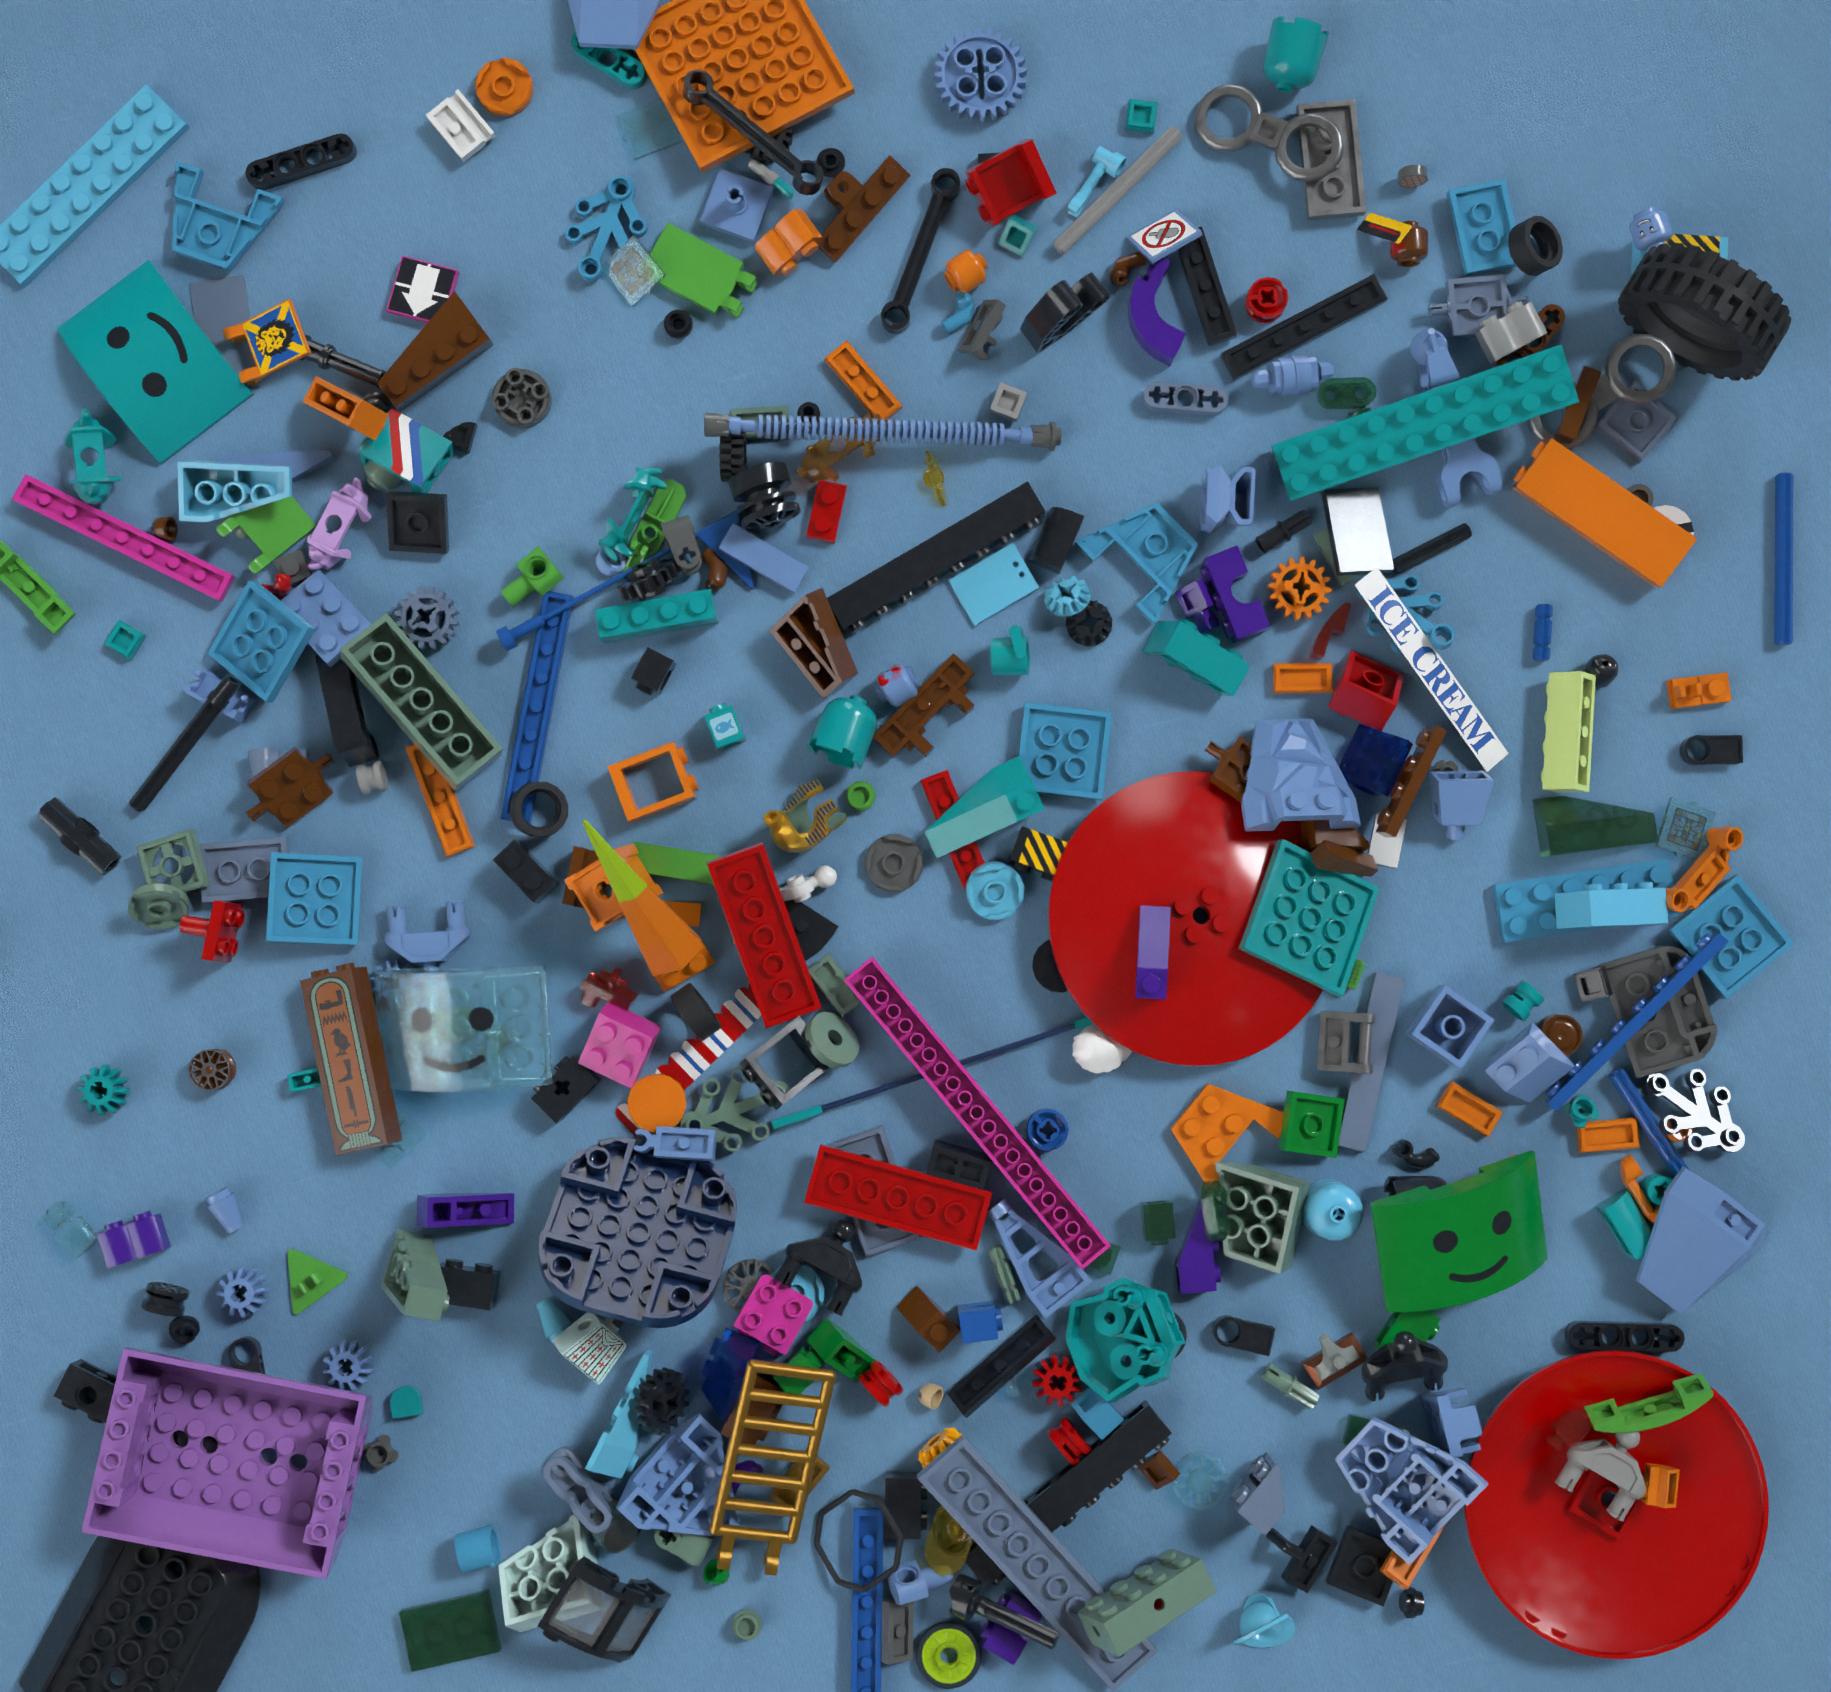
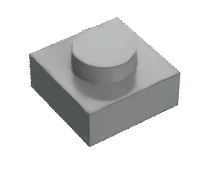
(1008, 402)

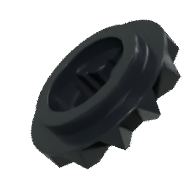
(1101, 630)

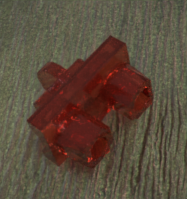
(608, 987)

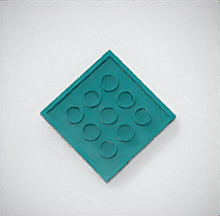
(1309, 919)

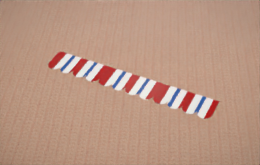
(701, 1054)

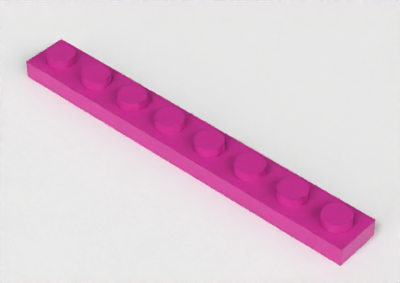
(123, 538)

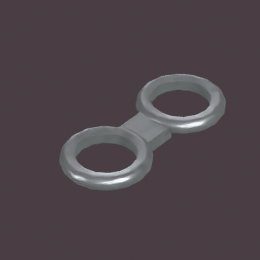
(1269, 132)
(1611, 387)

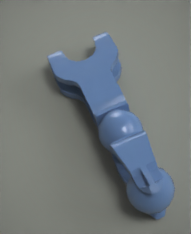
(1435, 370)

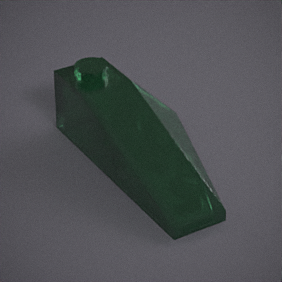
(1582, 825)

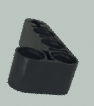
(346, 714)

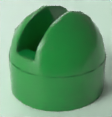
(713, 1575)

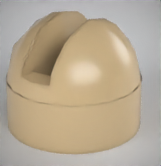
(931, 1395)

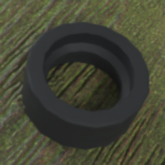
(1547, 239)
(516, 809)
(695, 1011)

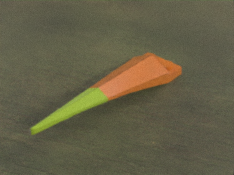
(663, 937)

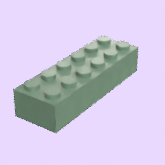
(420, 702)

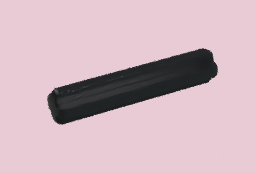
(1431, 548)

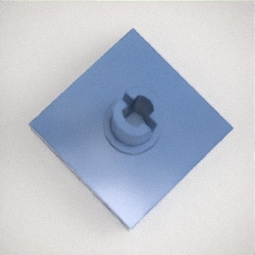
(737, 205)

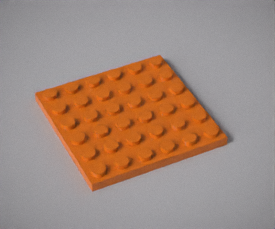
(761, 59)

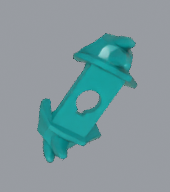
(91, 481)
(643, 486)

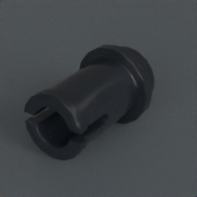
(809, 409)

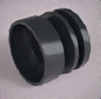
(762, 490)

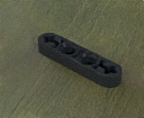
(300, 157)
(1624, 1336)

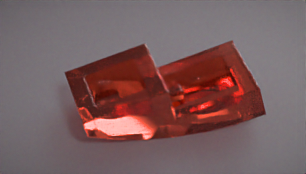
(1333, 626)

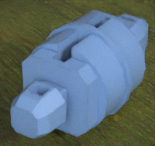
(1292, 375)

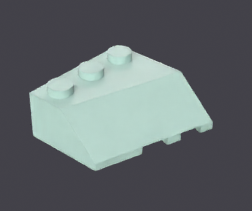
(538, 1572)

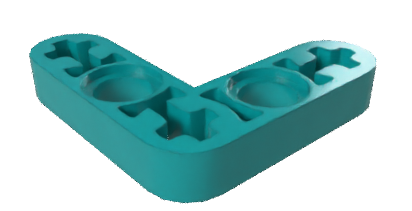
(593, 57)

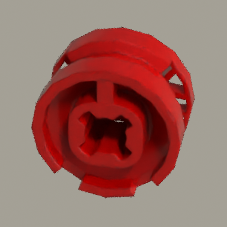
(1266, 300)
(880, 1383)
(1068, 1434)

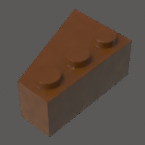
(816, 643)

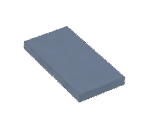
(872, 1235)

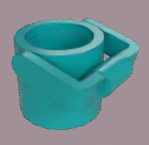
(1011, 654)

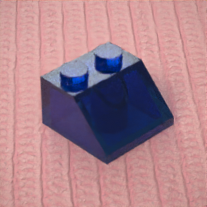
(726, 1370)

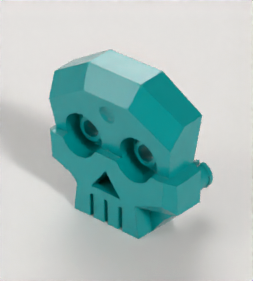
(1102, 1347)

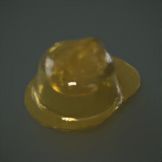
(946, 1544)

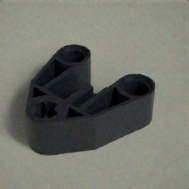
(1062, 310)

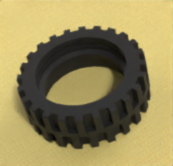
(1705, 310)

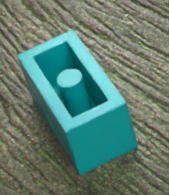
(304, 1080)

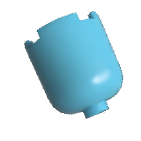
(1322, 1200)

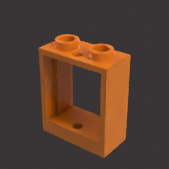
(624, 791)

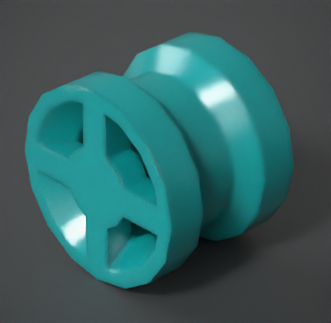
(1652, 1187)

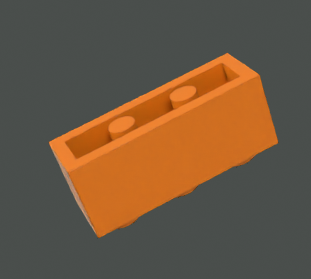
(345, 408)

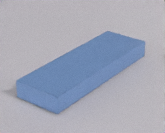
(763, 558)

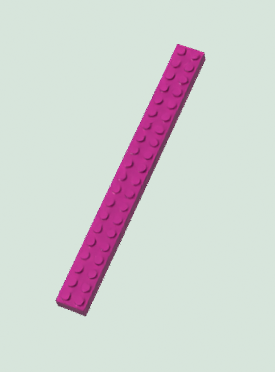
(977, 1113)

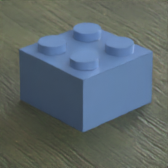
(1449, 1026)

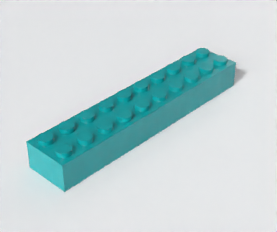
(1425, 423)

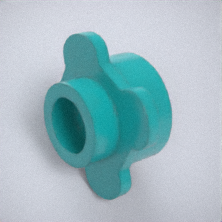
(1584, 1103)

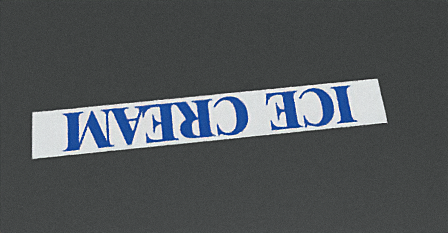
(1431, 669)

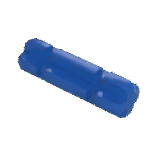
(1542, 632)

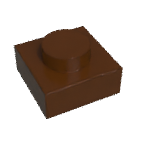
(1159, 1470)

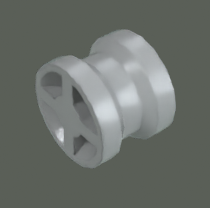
(372, 777)

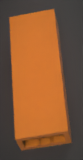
(1603, 512)

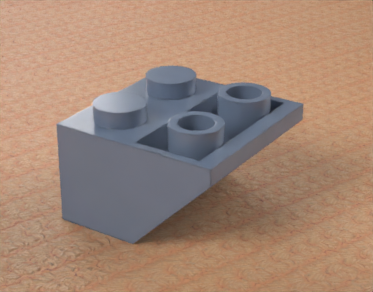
(1260, 1494)

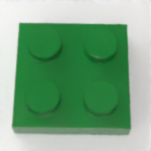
(1311, 1124)

